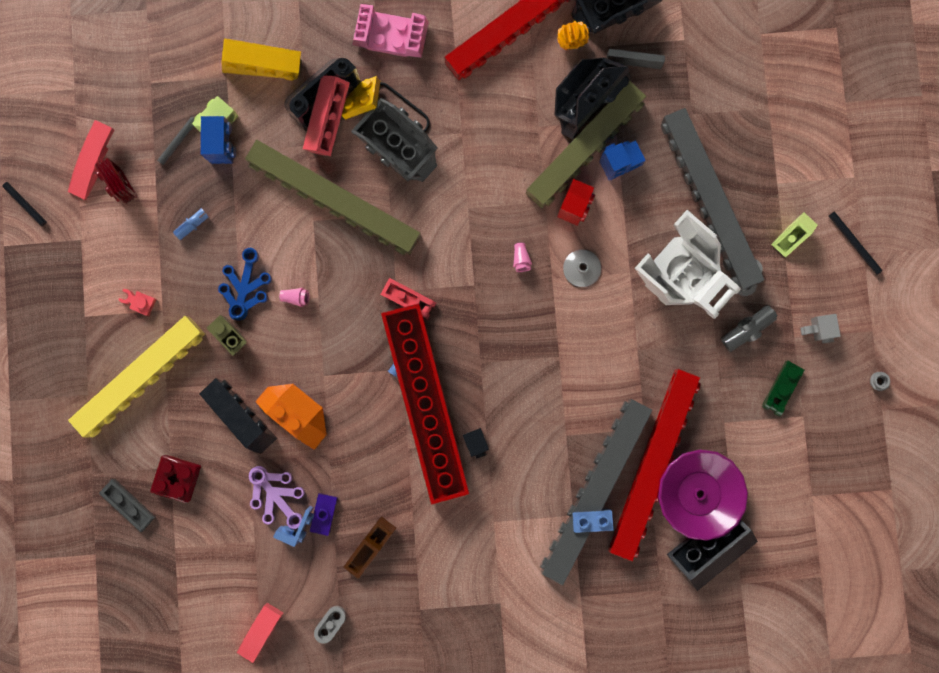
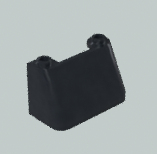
(298, 102)

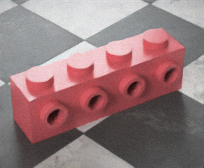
(326, 115)

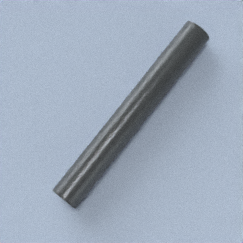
(176, 141)

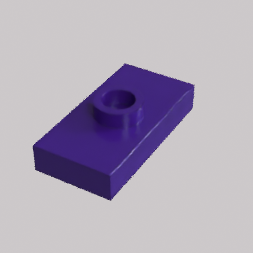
(323, 514)

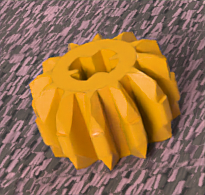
(573, 35)

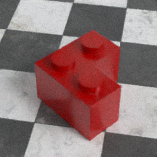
(575, 203)

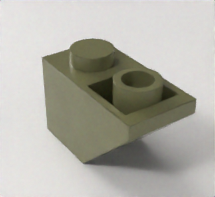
(227, 334)

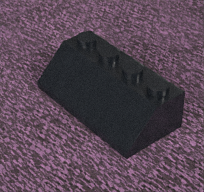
(704, 560)

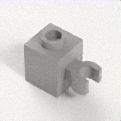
(823, 328)

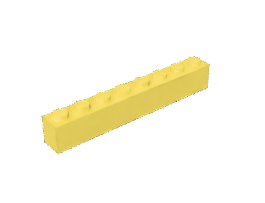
(137, 377)

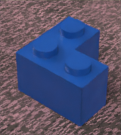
(215, 140)
(621, 159)

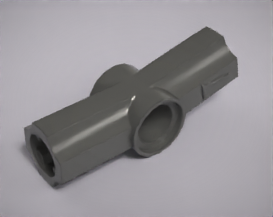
(749, 328)

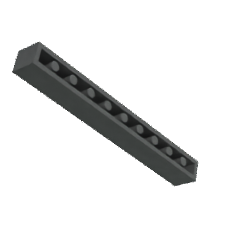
(711, 199)
(597, 488)

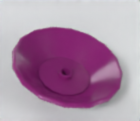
(722, 497)

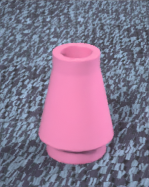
(521, 258)
(295, 296)

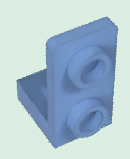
(593, 521)
(291, 537)

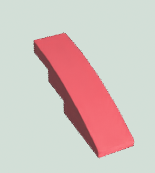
(91, 153)

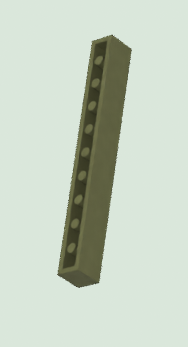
(333, 197)

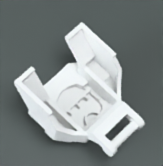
(688, 268)

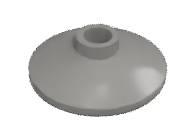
(577, 276)

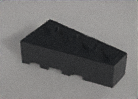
(237, 416)

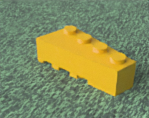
(259, 60)

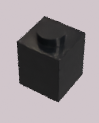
(476, 443)

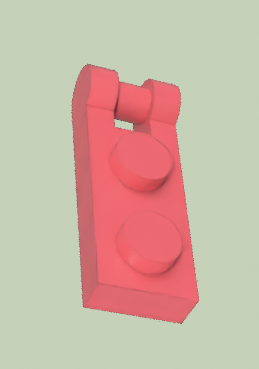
(405, 297)

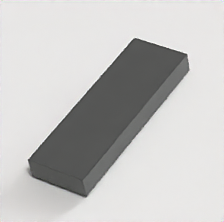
(636, 58)
(127, 505)

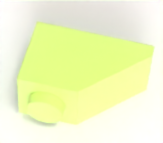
(794, 234)

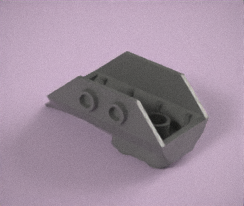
(397, 141)

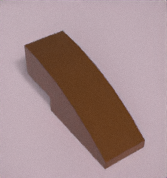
(369, 547)

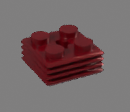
(116, 181)
(186, 473)

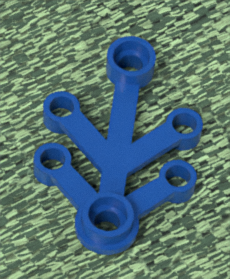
(243, 287)

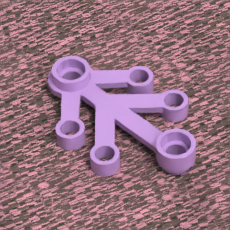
(274, 495)

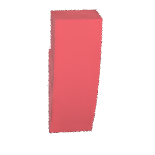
(259, 632)

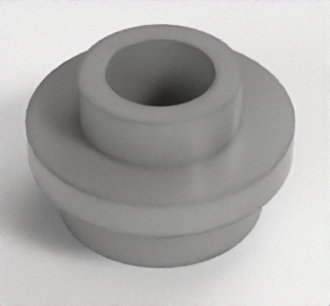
(884, 378)

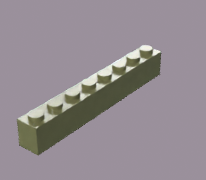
(585, 145)

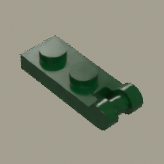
(783, 387)

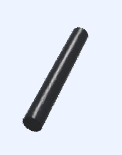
(24, 204)

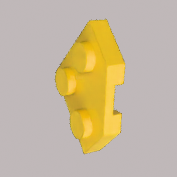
(362, 98)

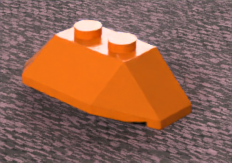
(295, 413)

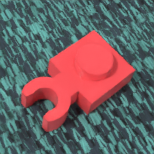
(140, 302)

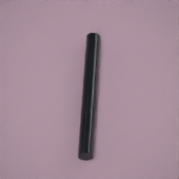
(855, 243)

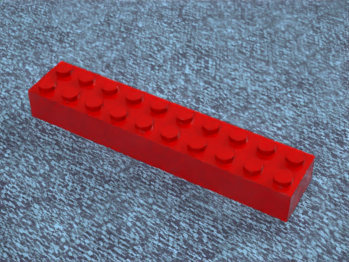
(424, 403)

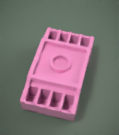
(390, 33)

